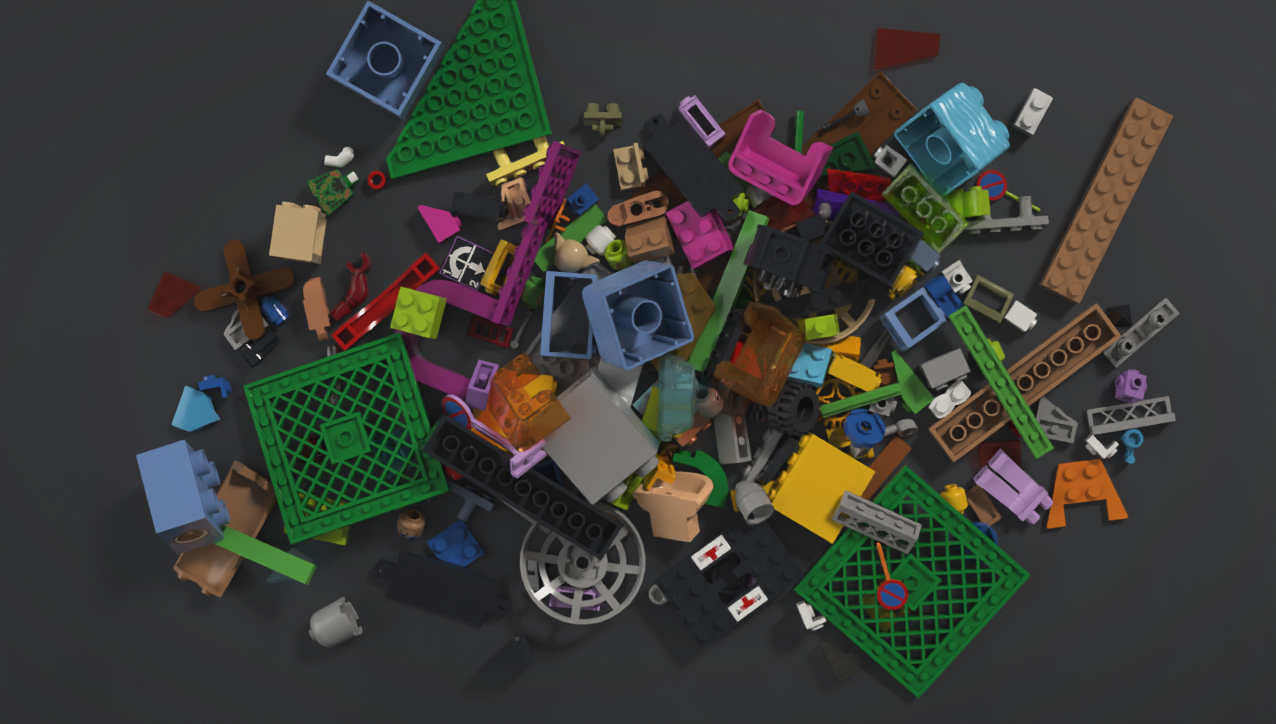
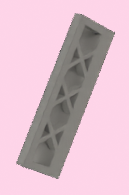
(1146, 420)
(879, 520)

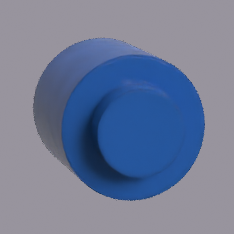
(273, 310)

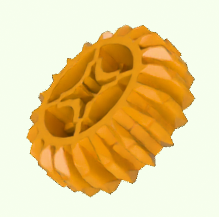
(835, 385)

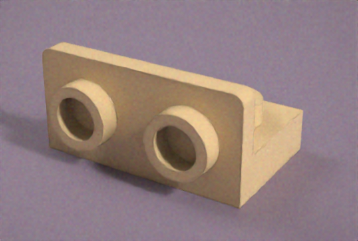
(630, 168)

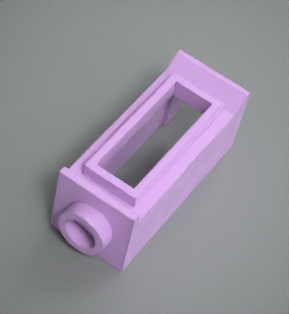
(709, 140)
(564, 588)

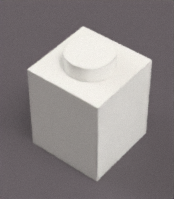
(1020, 316)

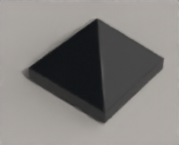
(1120, 315)

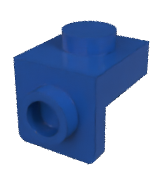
(212, 382)

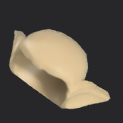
(571, 255)

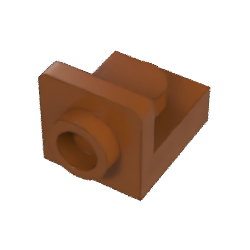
(886, 370)

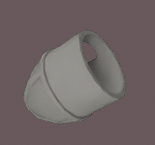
(753, 499)

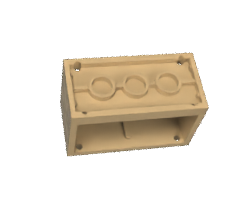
(298, 233)

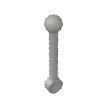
(529, 312)

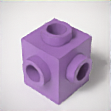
(1130, 386)

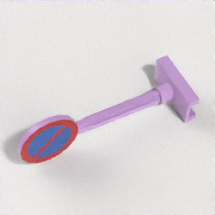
(520, 463)

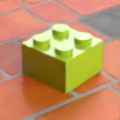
(418, 313)

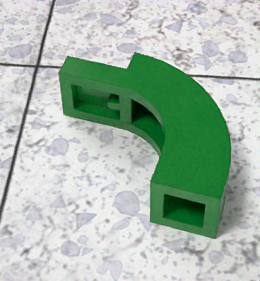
(712, 470)

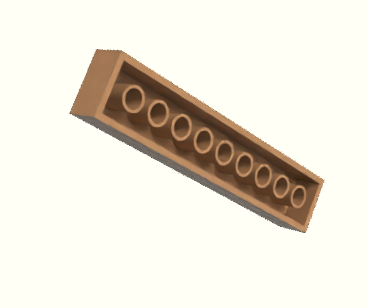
(1106, 200)
(1033, 376)

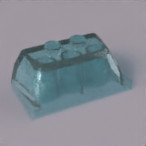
(675, 396)

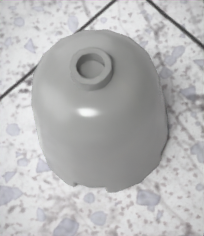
(334, 624)

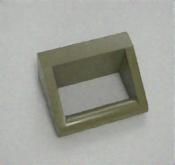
(982, 309)

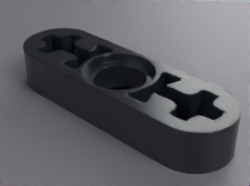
(777, 459)

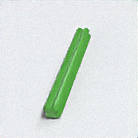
(860, 400)

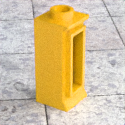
(495, 265)
(853, 372)

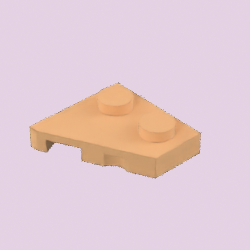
(517, 198)

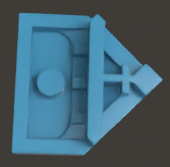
(194, 411)

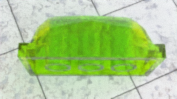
(925, 208)

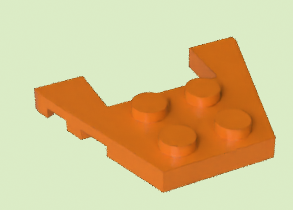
(1082, 483)

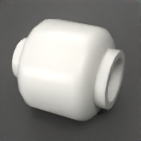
(599, 239)

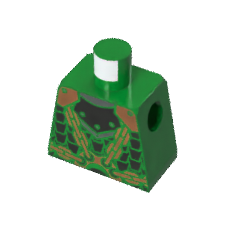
(333, 190)

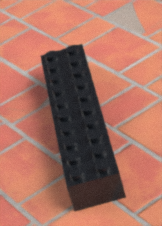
(530, 493)

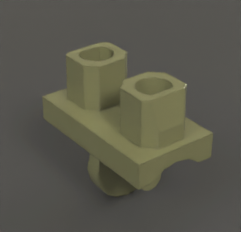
(602, 120)

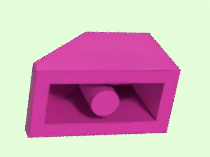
(440, 222)

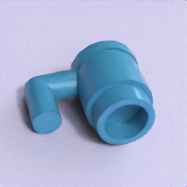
(1130, 440)

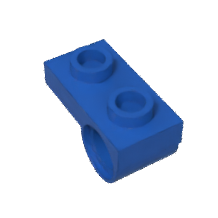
(943, 295)

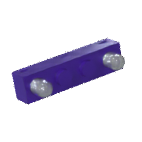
(829, 204)

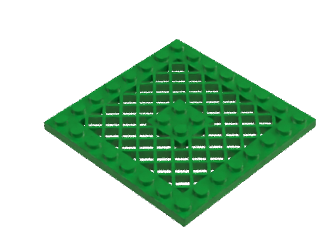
(345, 438)
(919, 582)

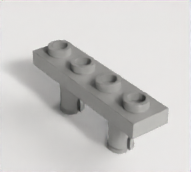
(1015, 224)
(1140, 332)
(760, 456)

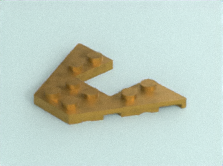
(699, 311)

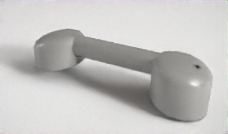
(904, 428)

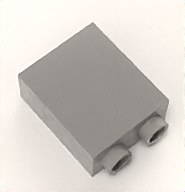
(600, 440)

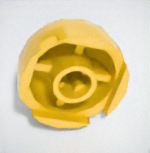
(907, 280)

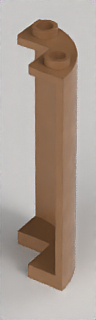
(249, 502)

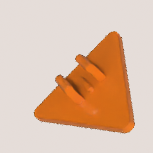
(557, 220)

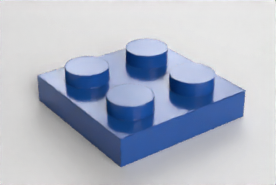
(456, 545)

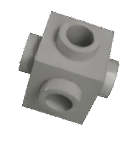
(889, 407)

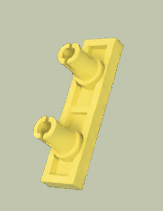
(518, 168)

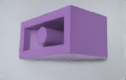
(480, 385)

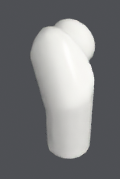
(341, 160)

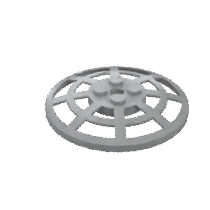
(585, 577)

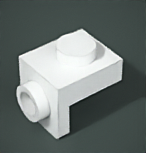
(1096, 447)

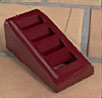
(472, 327)

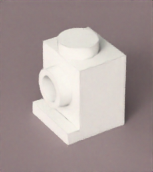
(897, 160)
(950, 273)

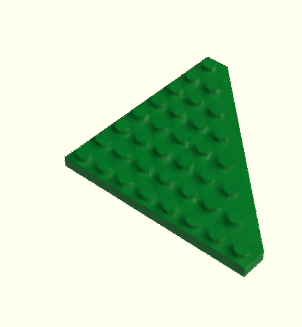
(479, 97)

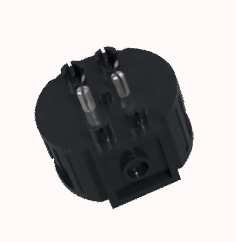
(788, 260)

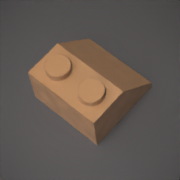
(649, 239)

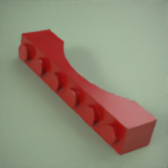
(383, 305)

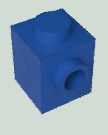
(582, 200)

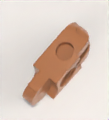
(621, 213)
(316, 307)

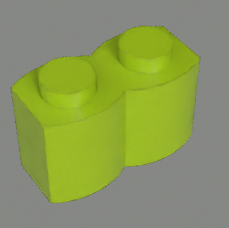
(970, 203)

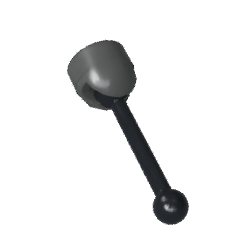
(860, 110)

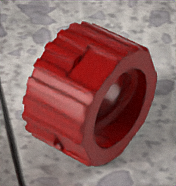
(370, 177)

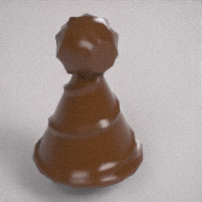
(668, 448)

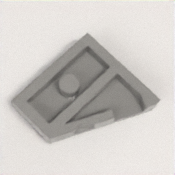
(1055, 422)

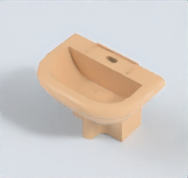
(675, 506)

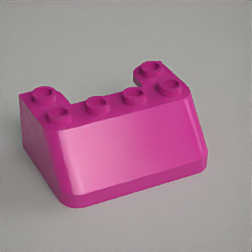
(775, 165)

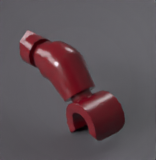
(358, 288)

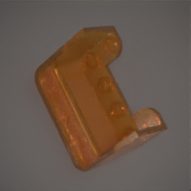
(765, 356)
(518, 415)

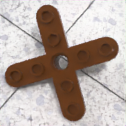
(247, 300)

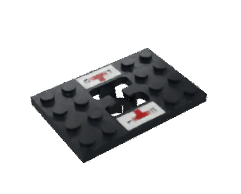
(698, 600)

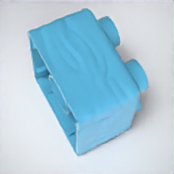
(953, 138)

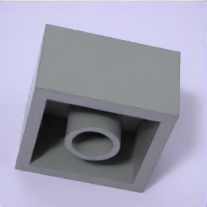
(944, 368)

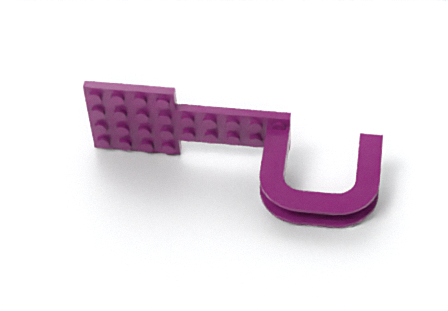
(540, 215)

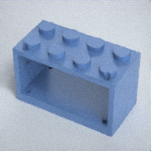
(548, 316)

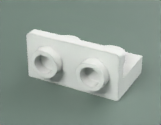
(806, 613)

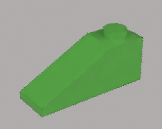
(913, 392)

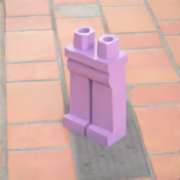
(1029, 491)

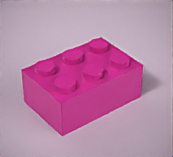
(701, 238)

